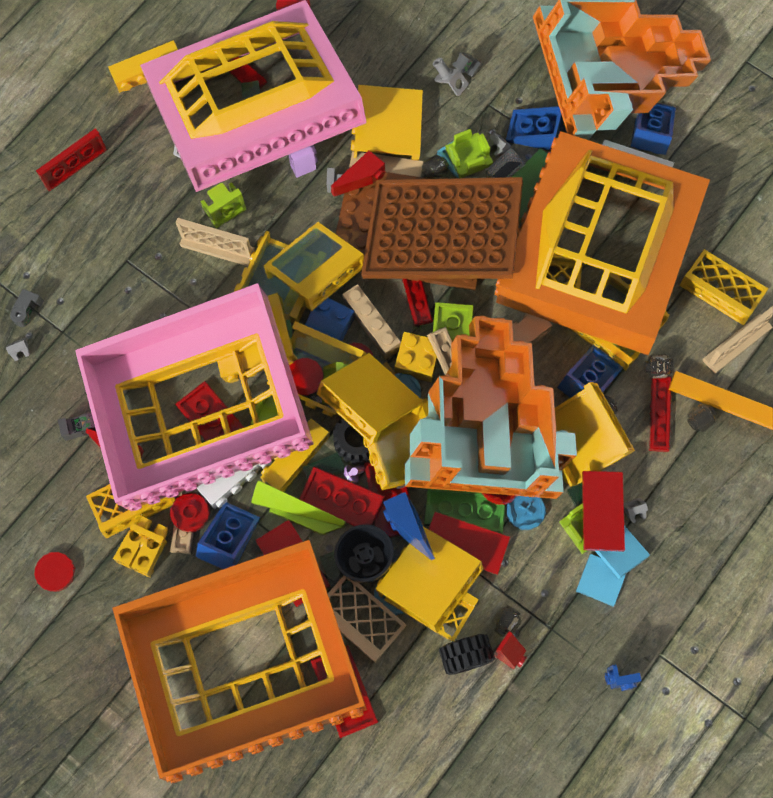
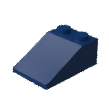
(535, 127)
(654, 129)
(331, 319)
(592, 367)
(406, 521)
(227, 536)

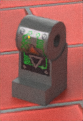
(467, 64)
(24, 307)
(76, 426)

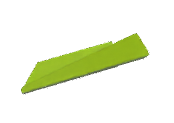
(295, 510)

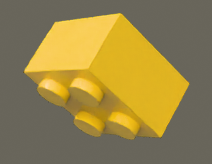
(416, 357)

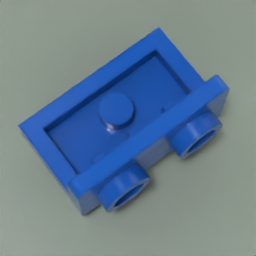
(624, 682)

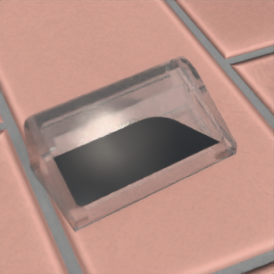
(505, 165)

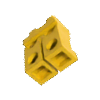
(142, 547)

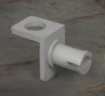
(449, 76)

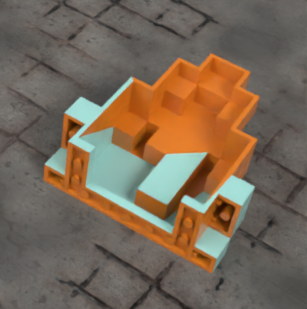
(614, 60)
(490, 422)

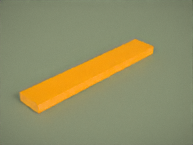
(722, 399)

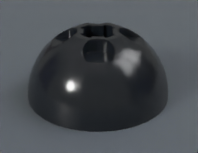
(360, 545)

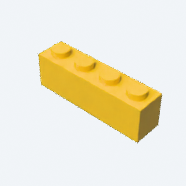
(129, 72)
(285, 470)

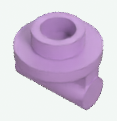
(351, 473)

